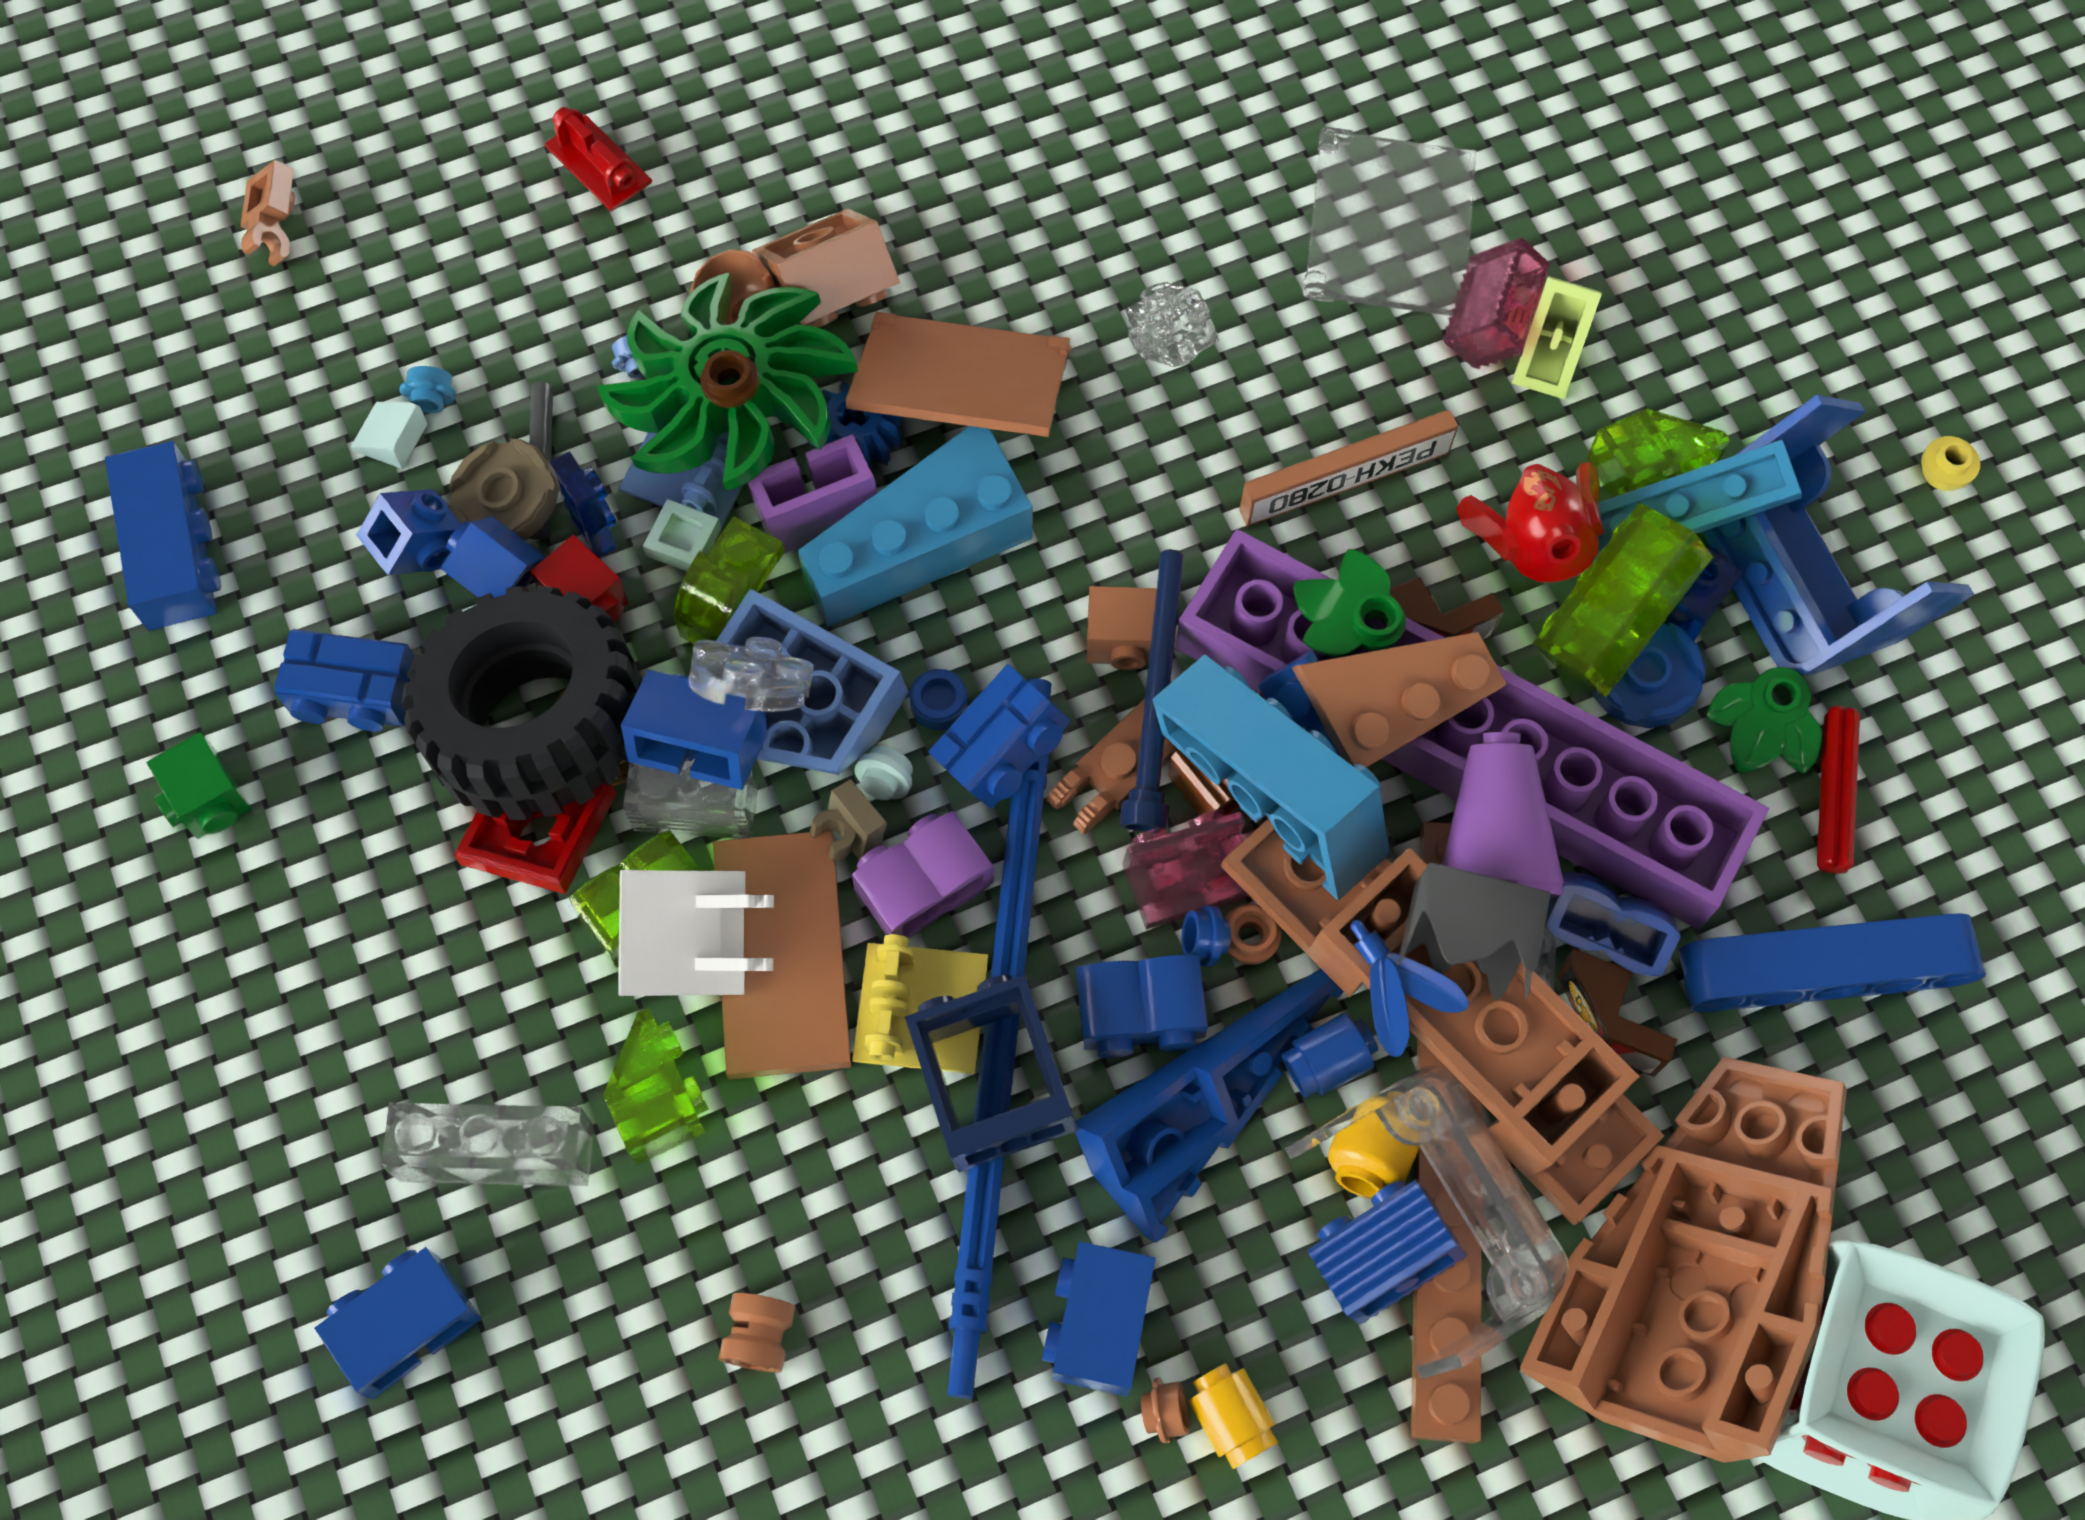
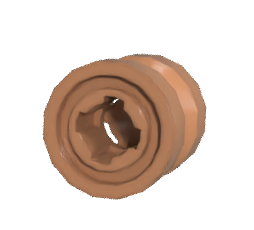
(757, 1332)

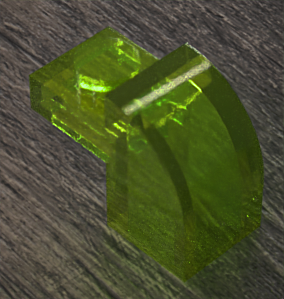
(722, 578)

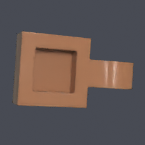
(265, 204)

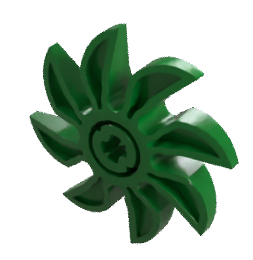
(672, 395)

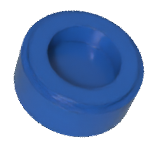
(938, 699)

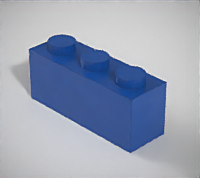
(162, 535)

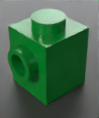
(197, 787)

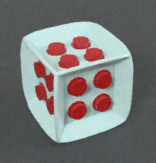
(1912, 1388)

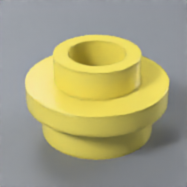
(1941, 472)

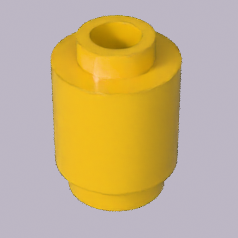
(1232, 1415)

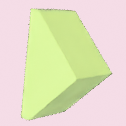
(1556, 337)

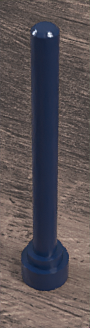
(1145, 803)

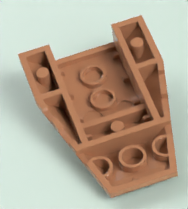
(1708, 1271)

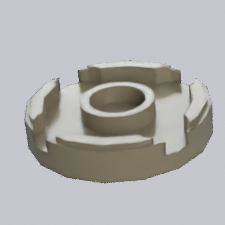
(506, 483)

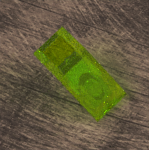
(1652, 449)
(647, 1092)

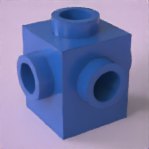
(408, 531)

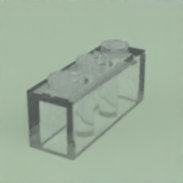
(488, 1144)

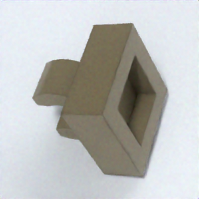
(854, 821)

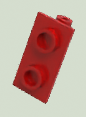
(595, 159)

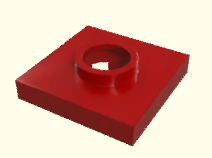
(497, 846)

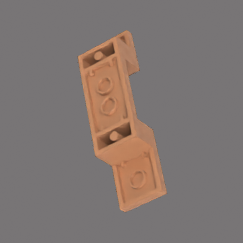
(1523, 1059)

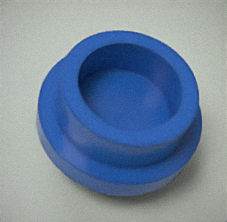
(1206, 935)

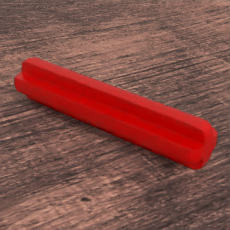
(1838, 790)

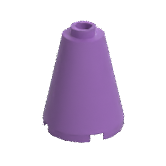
(1503, 817)

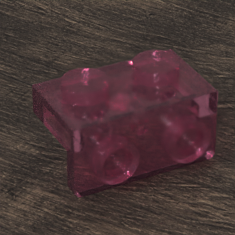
(1184, 868)

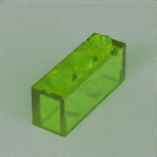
(1623, 598)

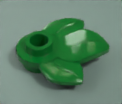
(1344, 604)
(1763, 727)

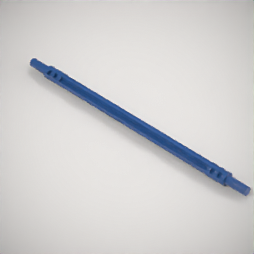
(995, 1081)

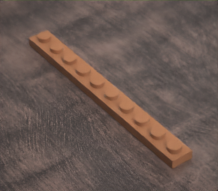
(1450, 1304)

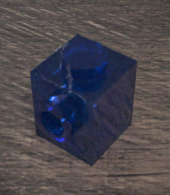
(1705, 594)

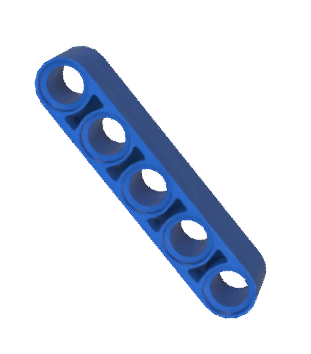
(1831, 962)

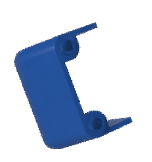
(1792, 579)

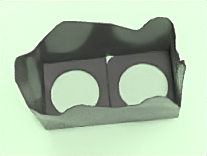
(1478, 919)

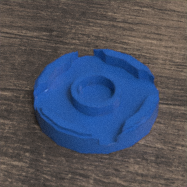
(1659, 682)

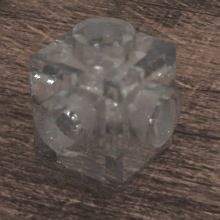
(1170, 324)

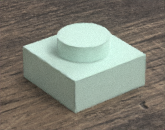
(680, 535)

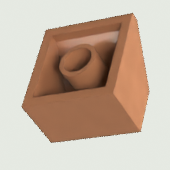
(835, 257)

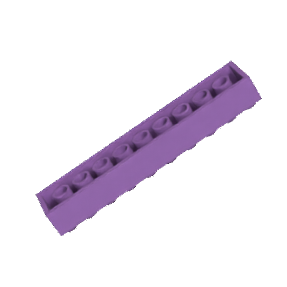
(1607, 794)

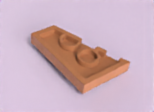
(1397, 693)

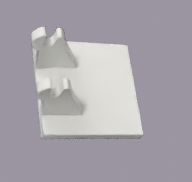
(685, 933)

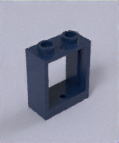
(1008, 1131)

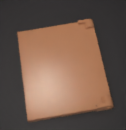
(959, 374)

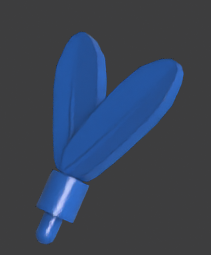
(1390, 983)

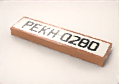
(1347, 467)

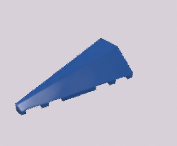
(1168, 1125)

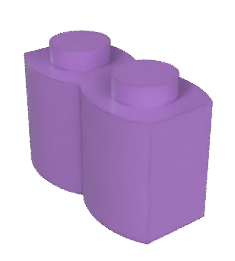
(923, 875)

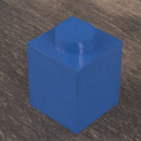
(489, 557)

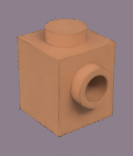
(1120, 626)

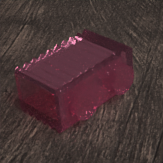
(1496, 303)

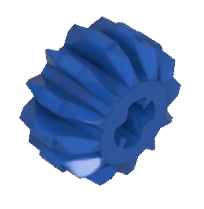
(873, 432)

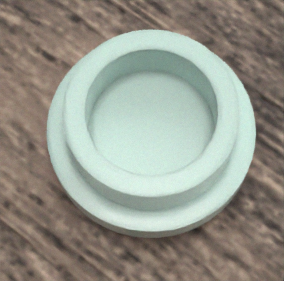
(884, 773)

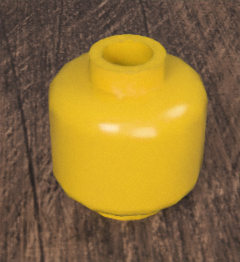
(1369, 1157)

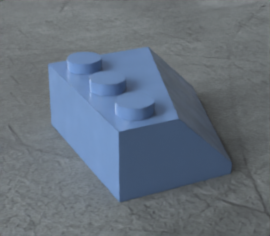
(848, 696)

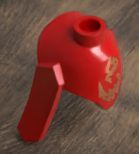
(1547, 526)

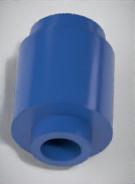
(1330, 1055)

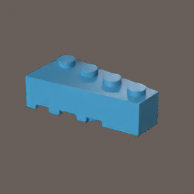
(919, 528)
(1277, 771)

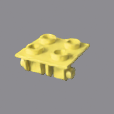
(895, 986)

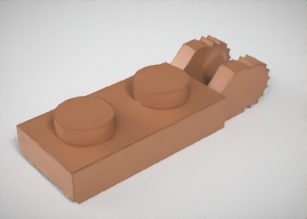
(1109, 769)

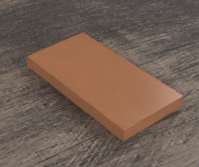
(799, 1010)

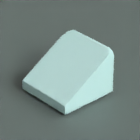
(391, 432)

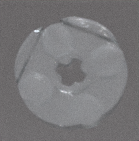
(750, 671)

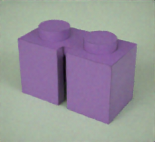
(840, 486)

